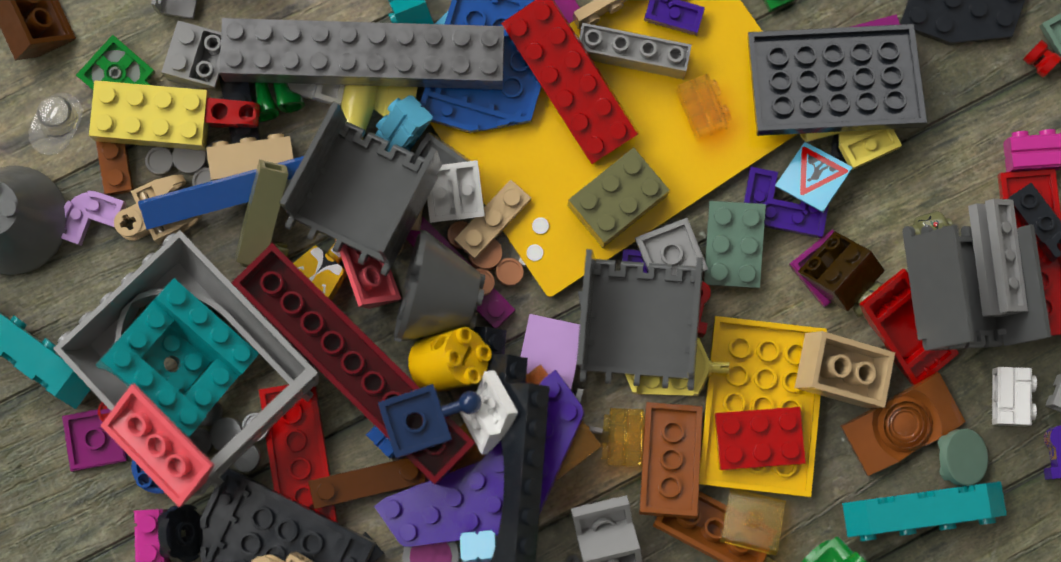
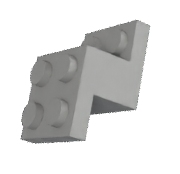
(606, 531)

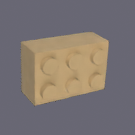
(844, 370)

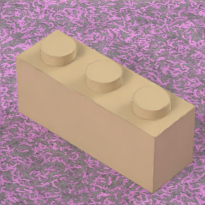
(240, 157)

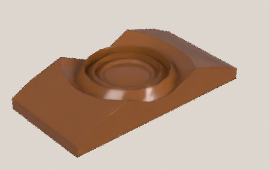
(904, 425)

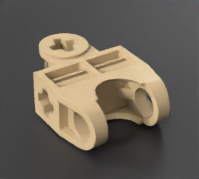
(152, 189)

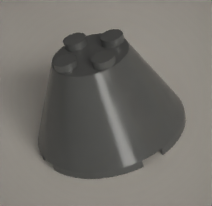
(29, 219)
(439, 291)

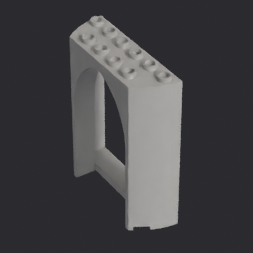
(190, 267)

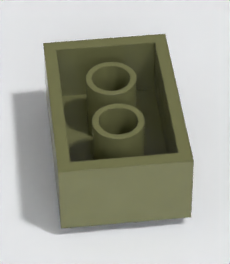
(618, 197)

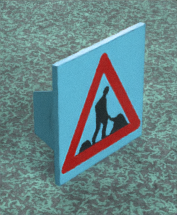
(814, 177)

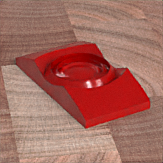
(892, 318)

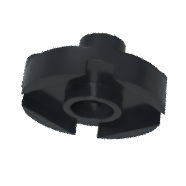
(169, 533)

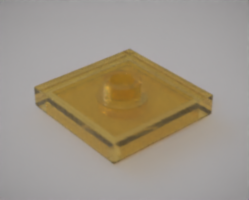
(753, 521)

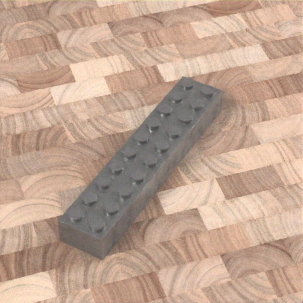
(362, 53)

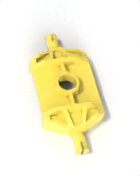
(704, 367)

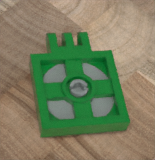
(115, 64)

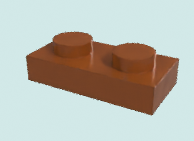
(114, 168)

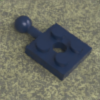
(434, 427)

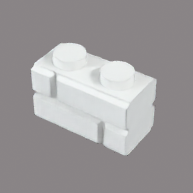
(1013, 396)

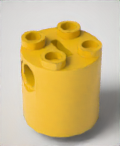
(449, 360)

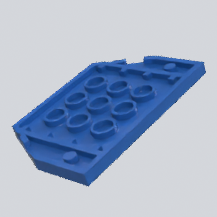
(486, 108)

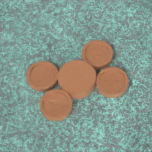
(508, 271)

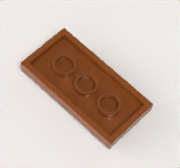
(671, 460)

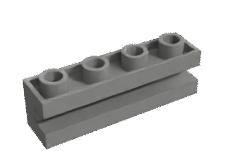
(635, 50)
(998, 258)

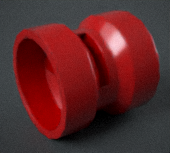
(1047, 63)

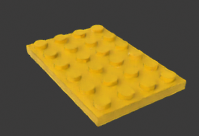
(760, 376)

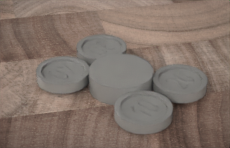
(188, 161)

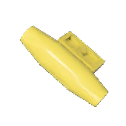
(361, 100)
(861, 146)

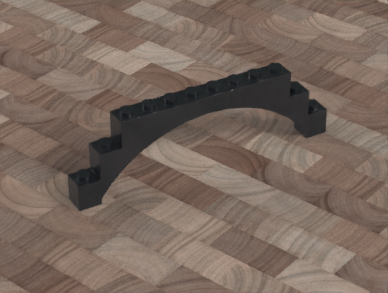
(522, 453)

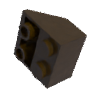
(842, 270)

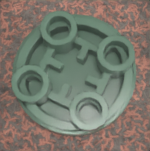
(962, 457)

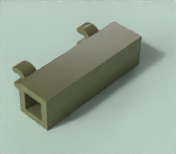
(262, 212)

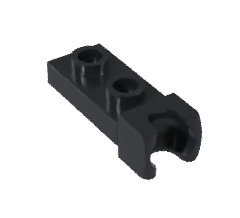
(1035, 211)

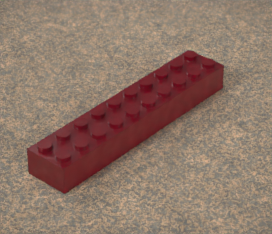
(341, 351)

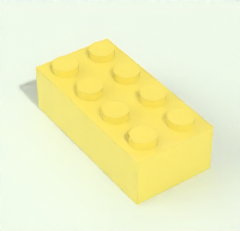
(149, 115)

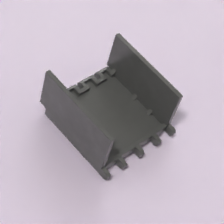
(359, 190)
(948, 292)
(639, 320)

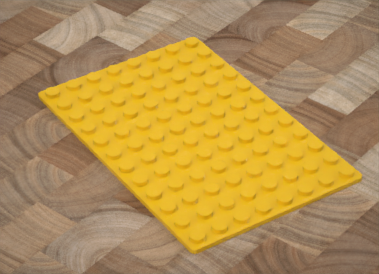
(553, 167)

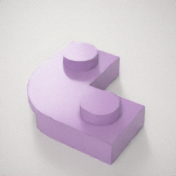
(89, 207)

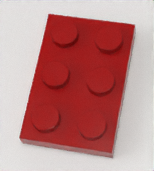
(759, 438)

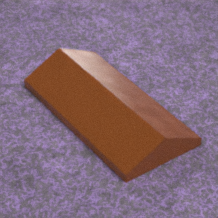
(706, 532)

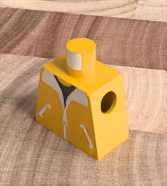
(323, 269)

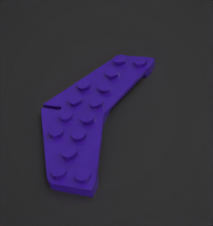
(474, 494)

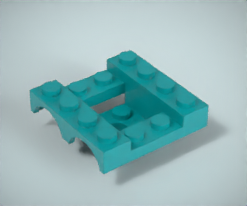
(191, 334)

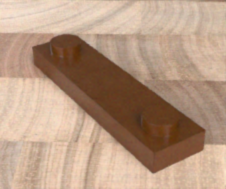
(364, 482)

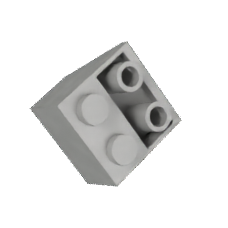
(193, 56)

